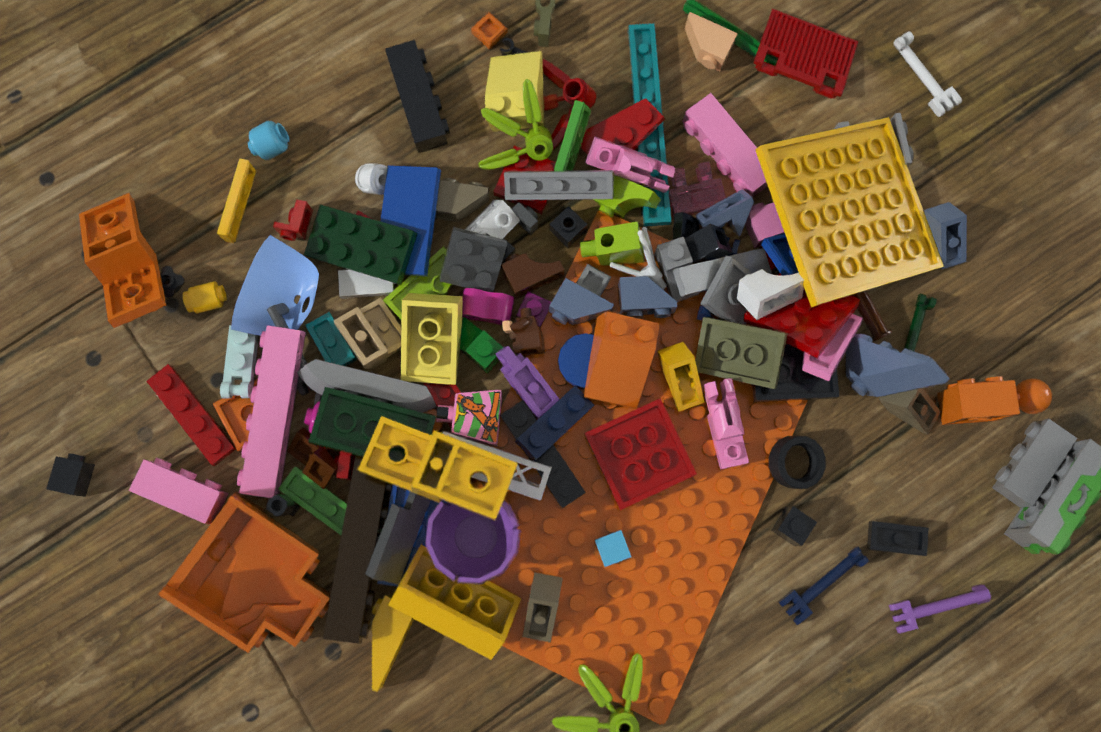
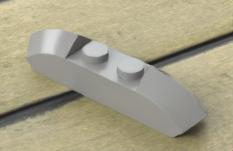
(397, 392)

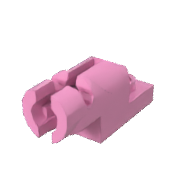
(628, 164)
(726, 424)

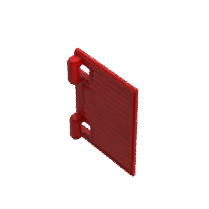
(806, 53)

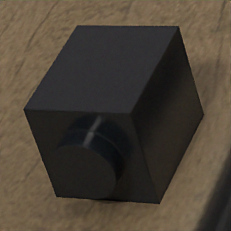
(708, 244)
(70, 475)
(794, 526)

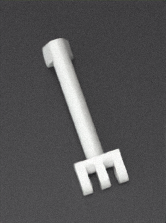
(943, 99)

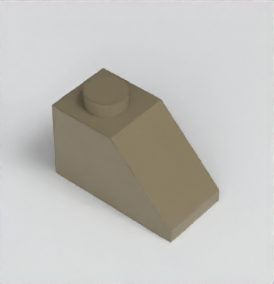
(913, 407)
(542, 607)

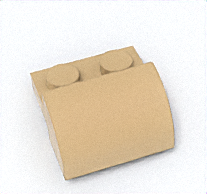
(371, 333)

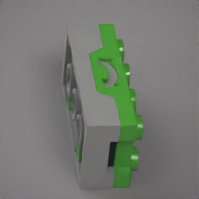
(1062, 502)

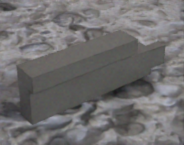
(397, 539)

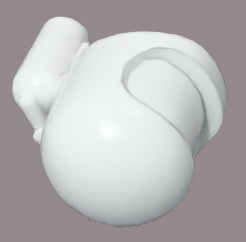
(371, 178)

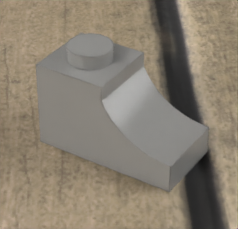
(672, 256)

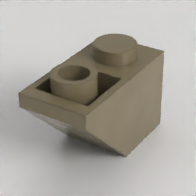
(459, 200)

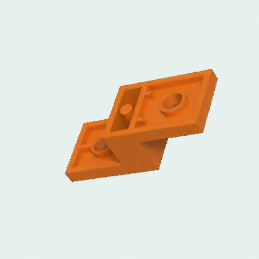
(121, 260)

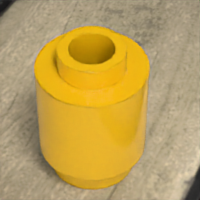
(204, 297)

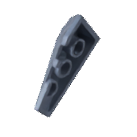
(886, 371)

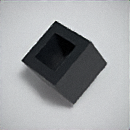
(564, 234)

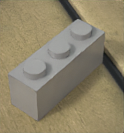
(1033, 462)

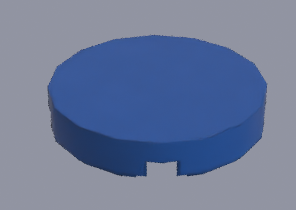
(575, 359)

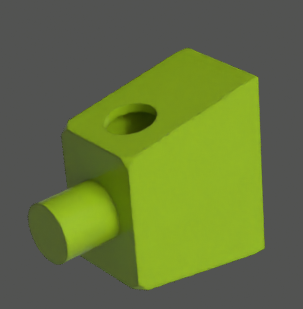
(622, 243)

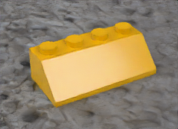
(464, 612)

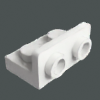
(494, 220)

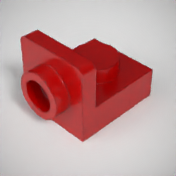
(299, 220)
(345, 465)

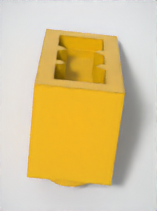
(682, 376)

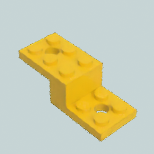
(438, 467)

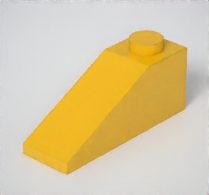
(388, 636)

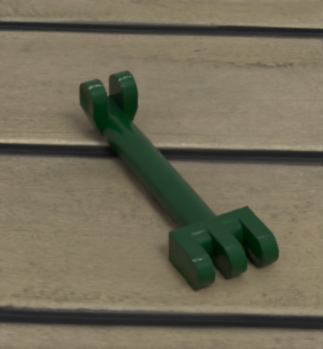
(922, 305)

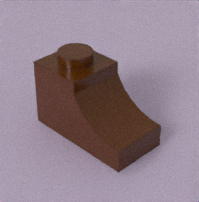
(528, 275)

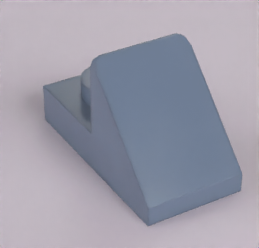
(731, 210)

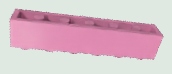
(272, 411)

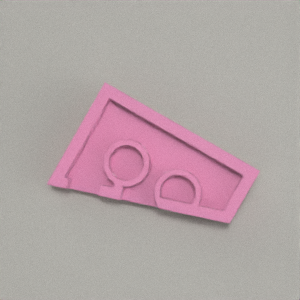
(830, 358)

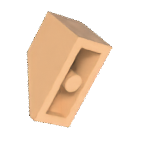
(709, 41)

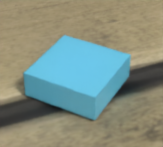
(612, 548)

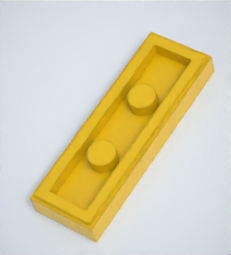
(236, 201)

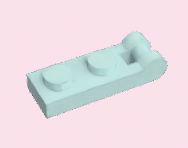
(239, 364)

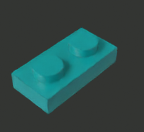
(330, 341)

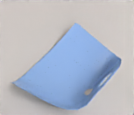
(275, 278)

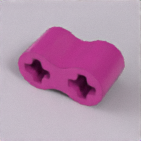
(487, 306)

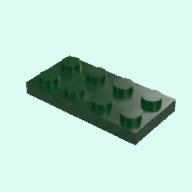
(360, 244)
(349, 421)

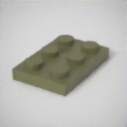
(740, 352)

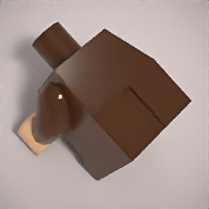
(525, 333)

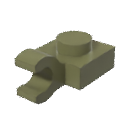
(543, 26)

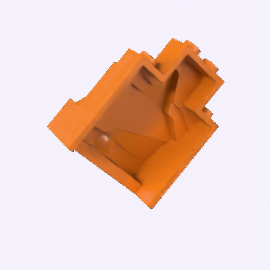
(249, 578)

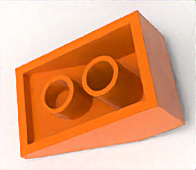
(620, 359)

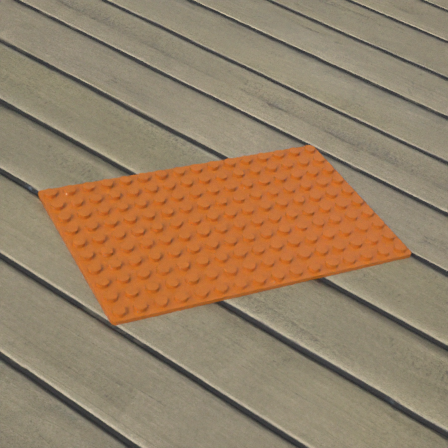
(677, 539)

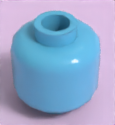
(268, 140)

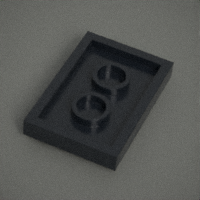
(795, 383)

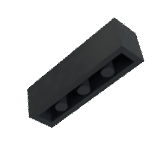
(416, 95)

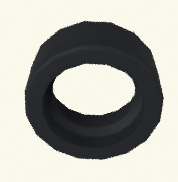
(816, 467)

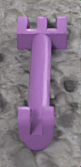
(979, 595)

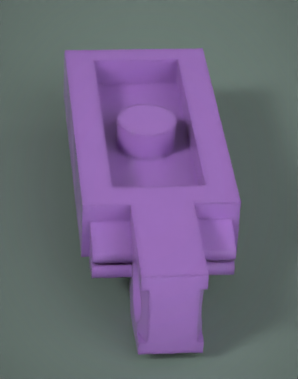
(527, 381)

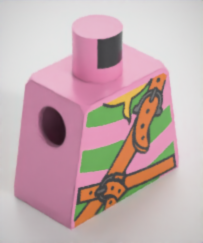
(474, 416)

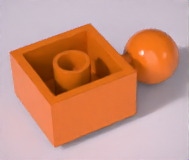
(991, 400)

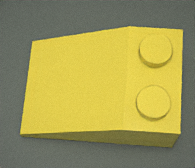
(506, 82)
(430, 338)

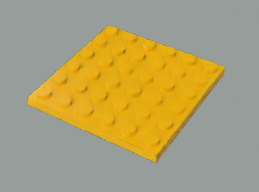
(849, 210)

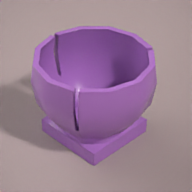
(470, 544)

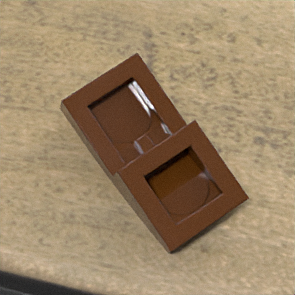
(317, 460)

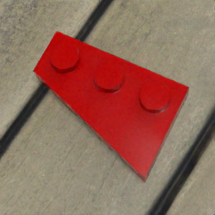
(626, 127)

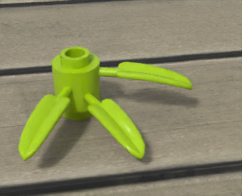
(537, 138)
(603, 697)

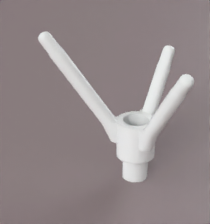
(651, 269)

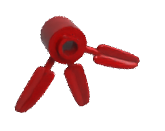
(573, 90)

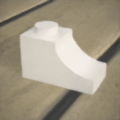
(767, 293)

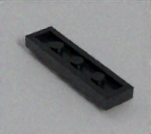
(561, 479)

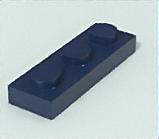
(554, 423)

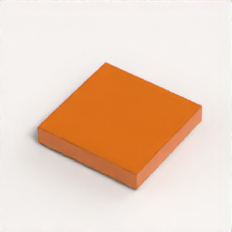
(234, 416)

